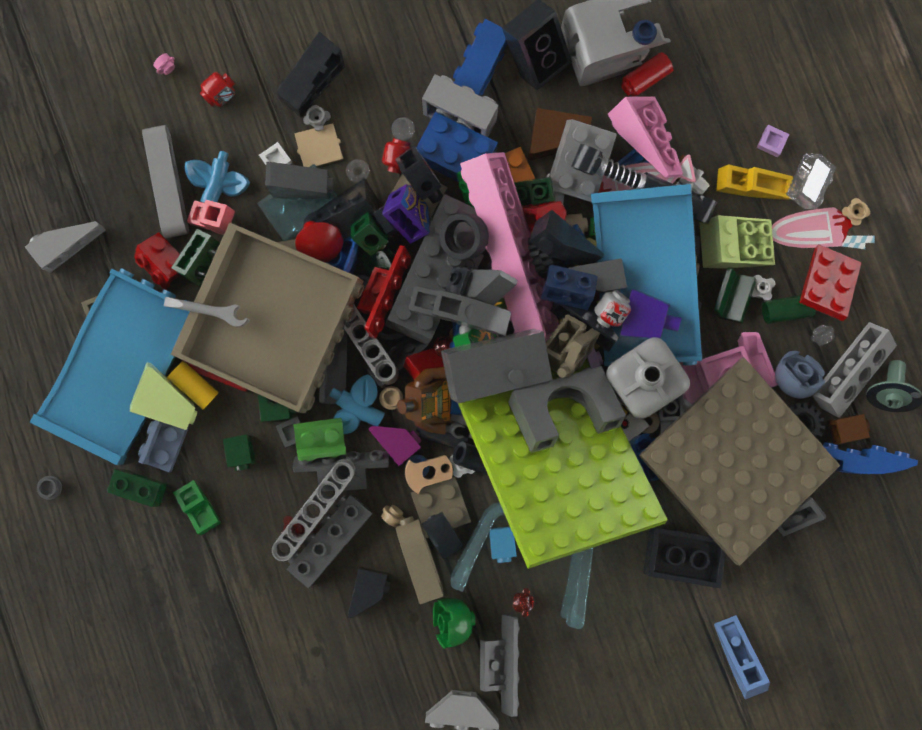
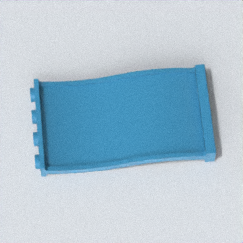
(657, 247)
(105, 366)

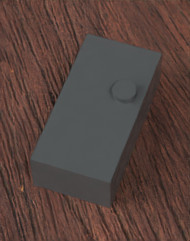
(496, 365)

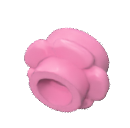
(164, 64)

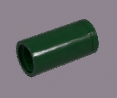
(785, 310)

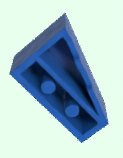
(481, 57)

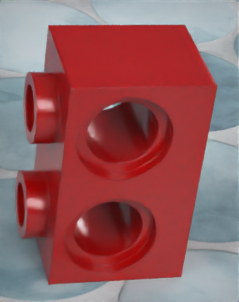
(536, 211)

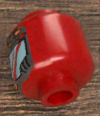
(217, 89)

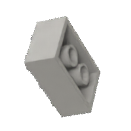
(460, 105)
(572, 181)

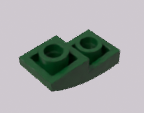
(535, 191)

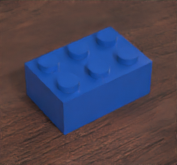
(450, 143)

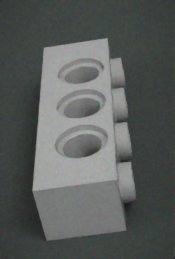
(855, 369)

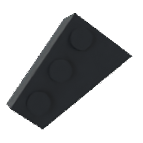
(311, 75)

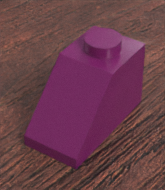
(397, 442)

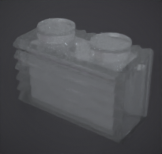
(811, 181)

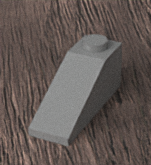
(59, 245)

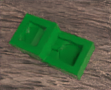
(197, 507)

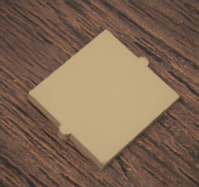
(319, 146)

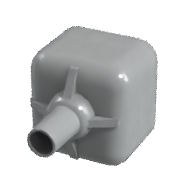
(635, 391)

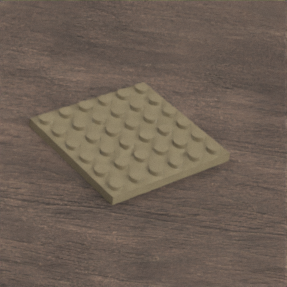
(739, 461)

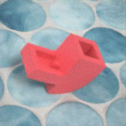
(211, 216)

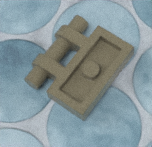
(578, 352)

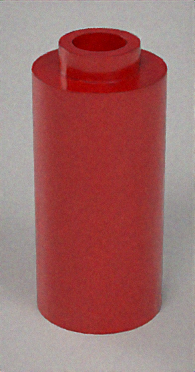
(647, 75)

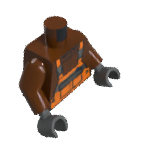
(429, 403)

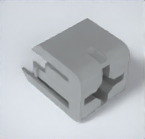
(599, 40)

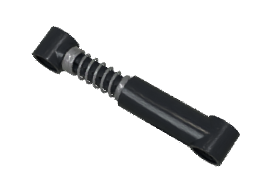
(593, 162)

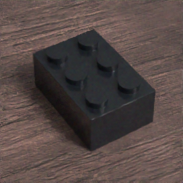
(537, 44)
(684, 557)

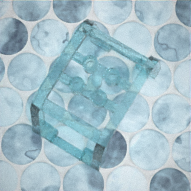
(578, 579)

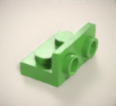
(319, 439)

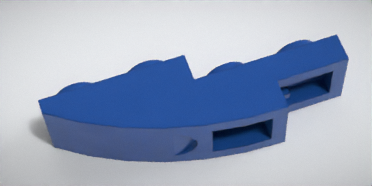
(870, 460)

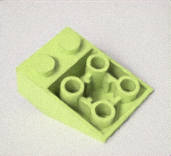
(737, 242)

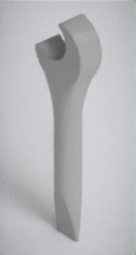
(226, 313)

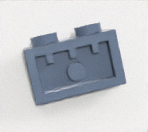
(162, 445)

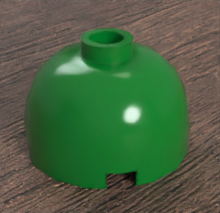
(453, 620)

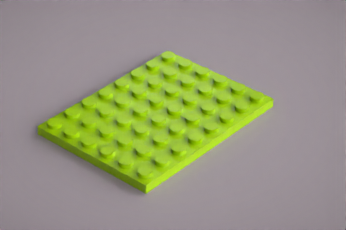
(568, 494)

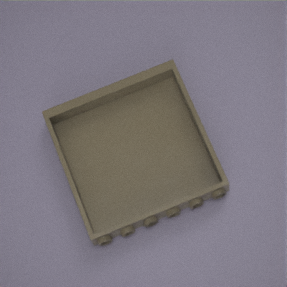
(293, 314)

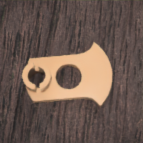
(415, 477)

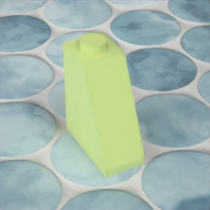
(162, 400)

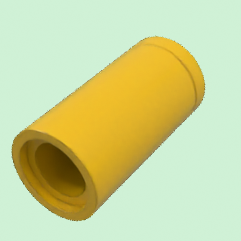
(192, 385)

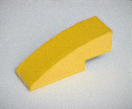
(753, 182)

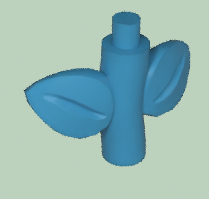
(216, 178)
(357, 404)

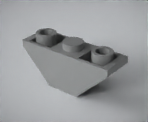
(462, 711)

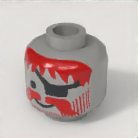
(612, 309)

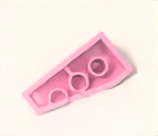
(642, 126)

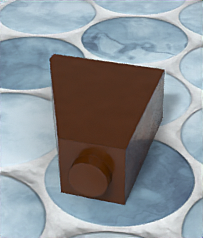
(548, 131)

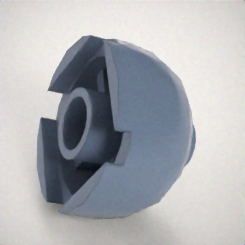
(799, 375)

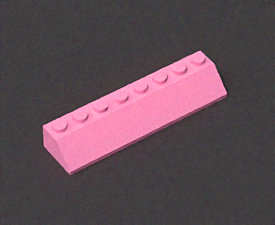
(500, 208)

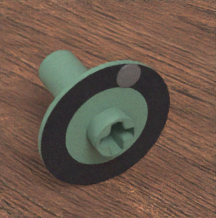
(894, 393)

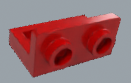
(157, 258)

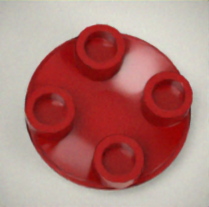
(319, 241)

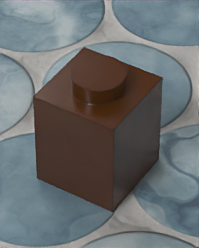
(849, 429)

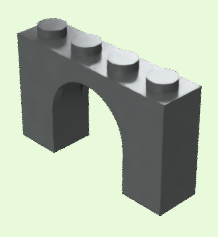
(587, 387)

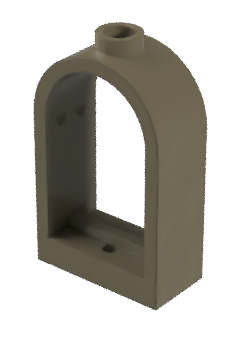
(419, 560)

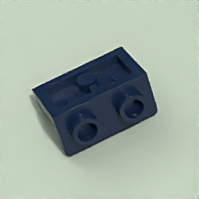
(569, 287)

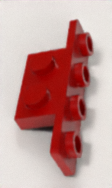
(380, 291)

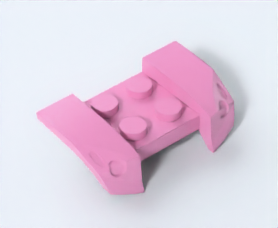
(710, 369)

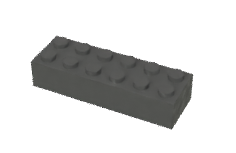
(431, 271)

